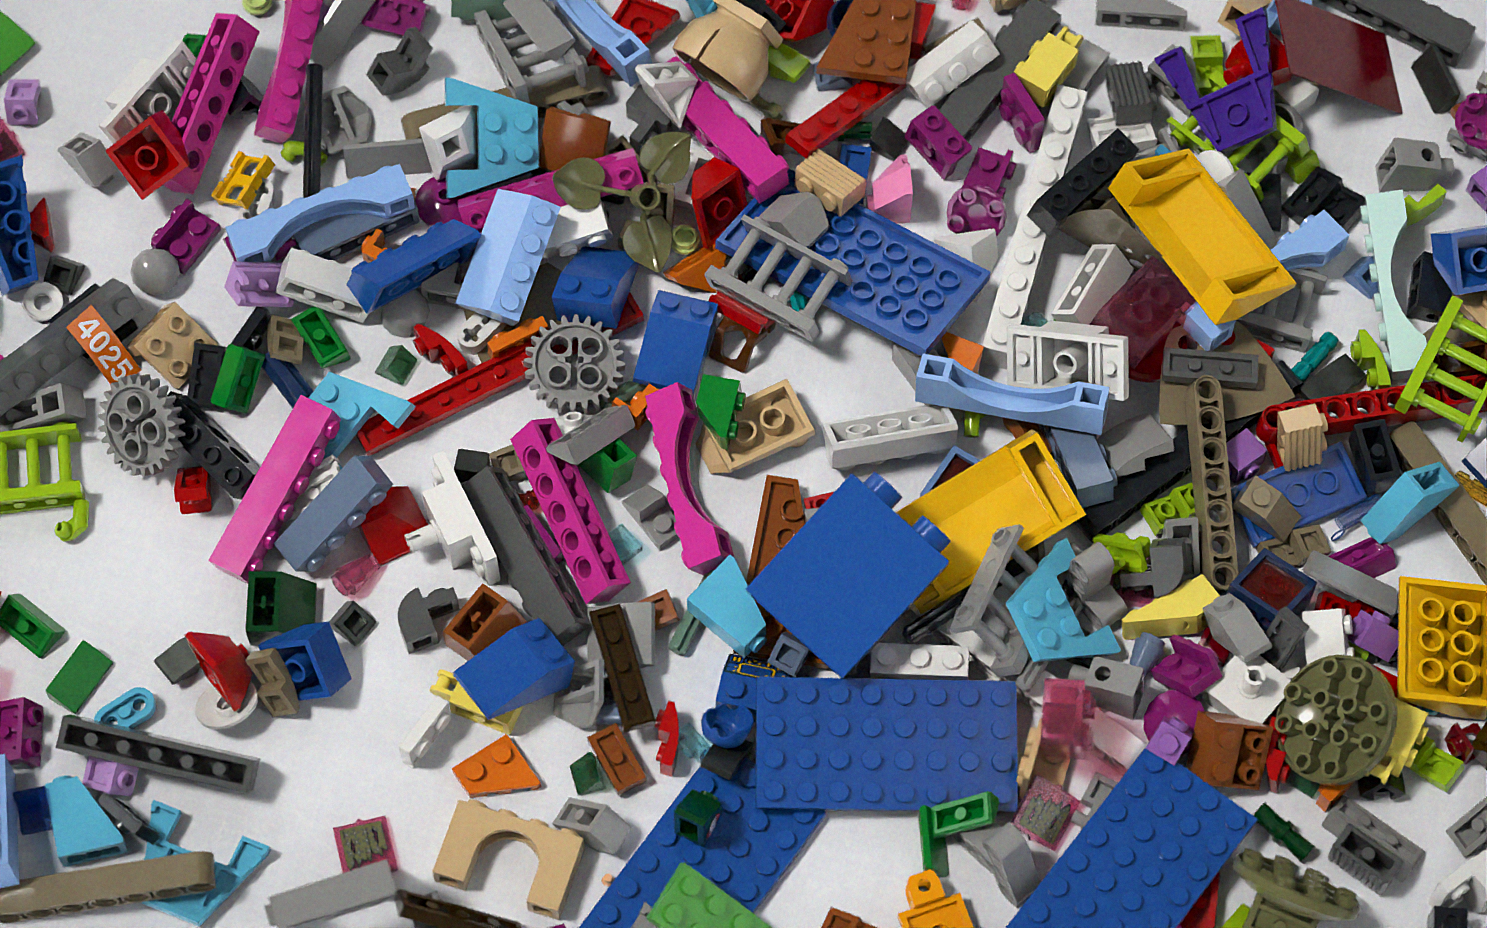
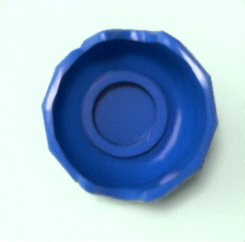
(727, 726)

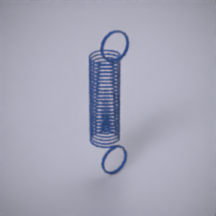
(1357, 518)

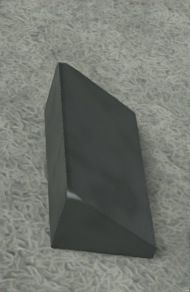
(1435, 80)

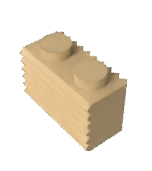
(830, 181)
(1301, 436)

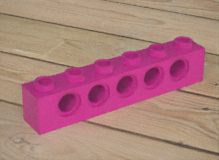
(211, 93)
(620, 172)
(570, 513)

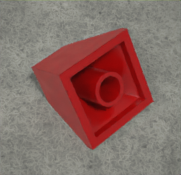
(802, 17)
(150, 154)
(716, 198)
(389, 521)
(222, 665)

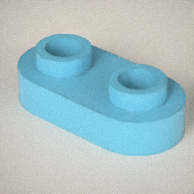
(123, 708)

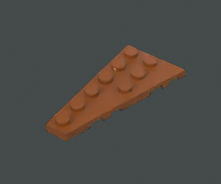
(871, 42)
(778, 522)

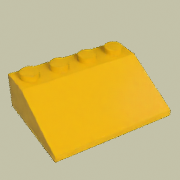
(1443, 646)

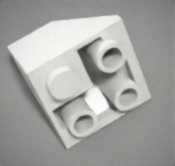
(451, 141)

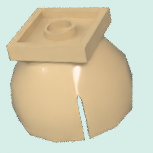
(729, 48)

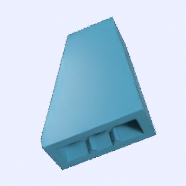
(1408, 501)
(728, 609)
(80, 824)

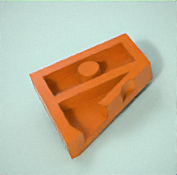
(495, 770)

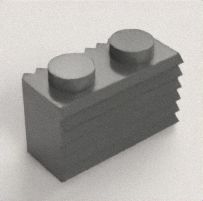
(1129, 93)
(1365, 859)

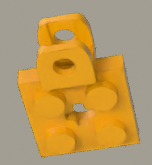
(931, 907)

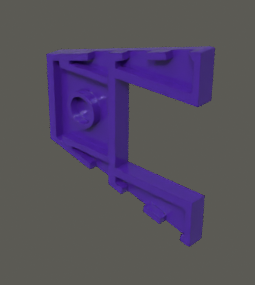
(1241, 109)

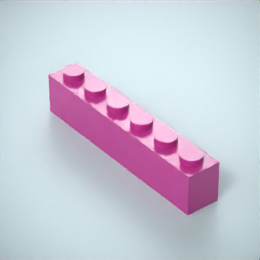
(733, 141)
(275, 489)

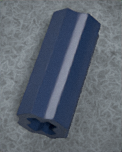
(286, 379)

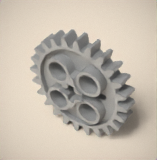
(546, 363)
(155, 439)

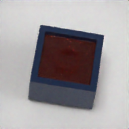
(1270, 585)

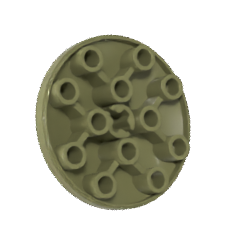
(1336, 719)
(1288, 900)

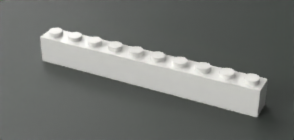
(1028, 238)

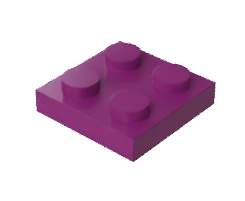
(1021, 112)

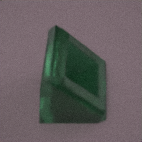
(396, 364)
(587, 774)

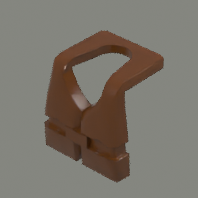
(752, 339)

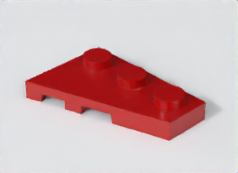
(644, 19)

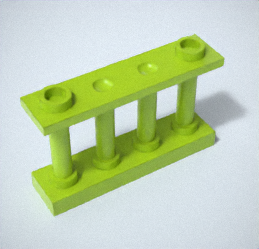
(1288, 138)
(1428, 370)
(35, 494)

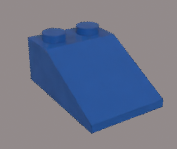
(595, 286)
(676, 341)
(516, 670)

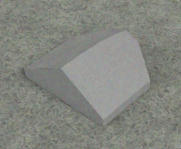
(343, 120)
(798, 217)
(584, 697)

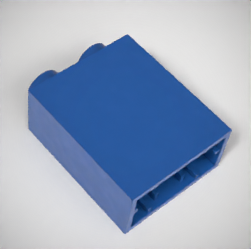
(851, 572)

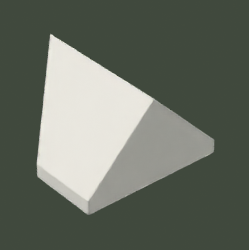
(669, 87)
(974, 246)

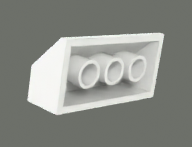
(889, 436)

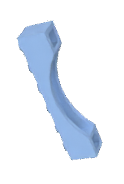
(613, 42)
(377, 194)
(1311, 245)
(1071, 407)

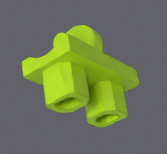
(1126, 552)

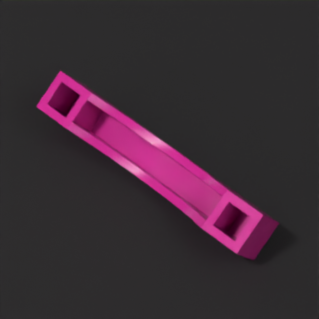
(284, 91)
(674, 419)

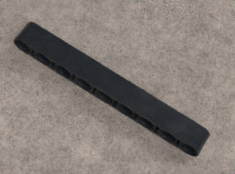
(1160, 474)

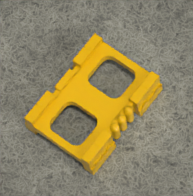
(236, 178)

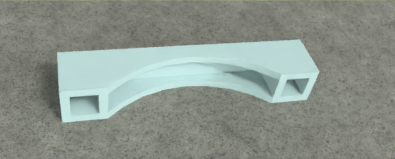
(1386, 223)

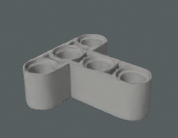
(1089, 582)
(1005, 855)

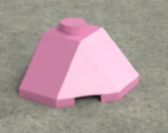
(893, 192)

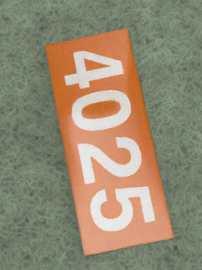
(102, 345)

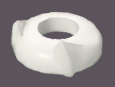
(38, 290)

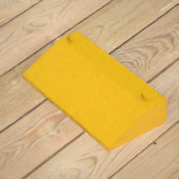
(1200, 234)
(1000, 491)

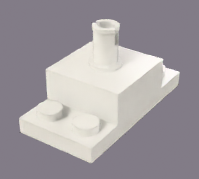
(149, 89)
(1067, 354)
(454, 524)
(1250, 688)
(1465, 882)

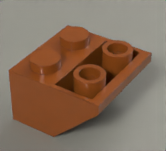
(481, 622)
(1228, 750)

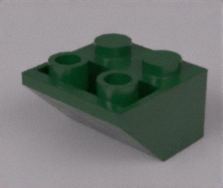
(278, 604)

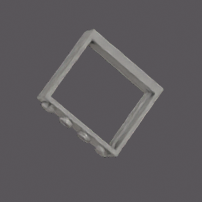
(330, 895)

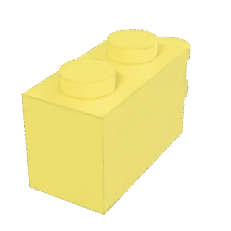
(1049, 65)
(464, 706)
(1401, 751)

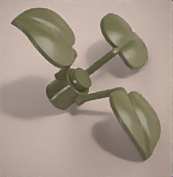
(644, 241)

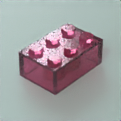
(1145, 309)
(1066, 719)

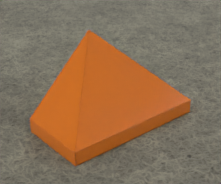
(692, 268)
(963, 351)

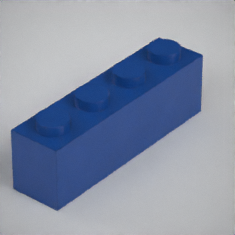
(17, 249)

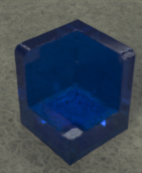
(33, 810)

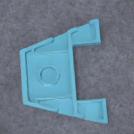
(504, 137)
(354, 406)
(1047, 618)
(199, 906)

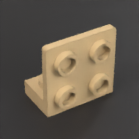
(169, 343)
(1050, 768)

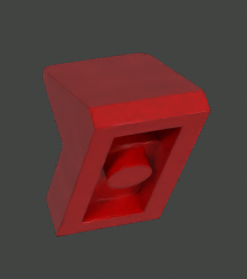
(41, 226)
(193, 490)

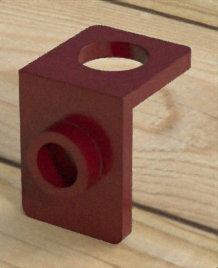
(1459, 744)

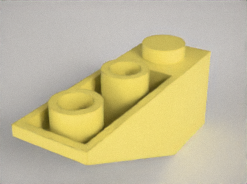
(1172, 613)

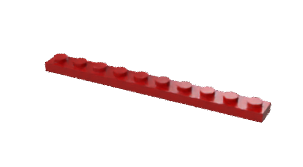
(469, 389)

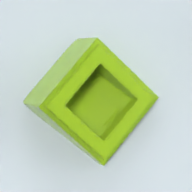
(1301, 168)

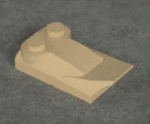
(766, 426)

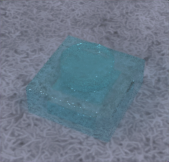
(625, 543)
(692, 743)

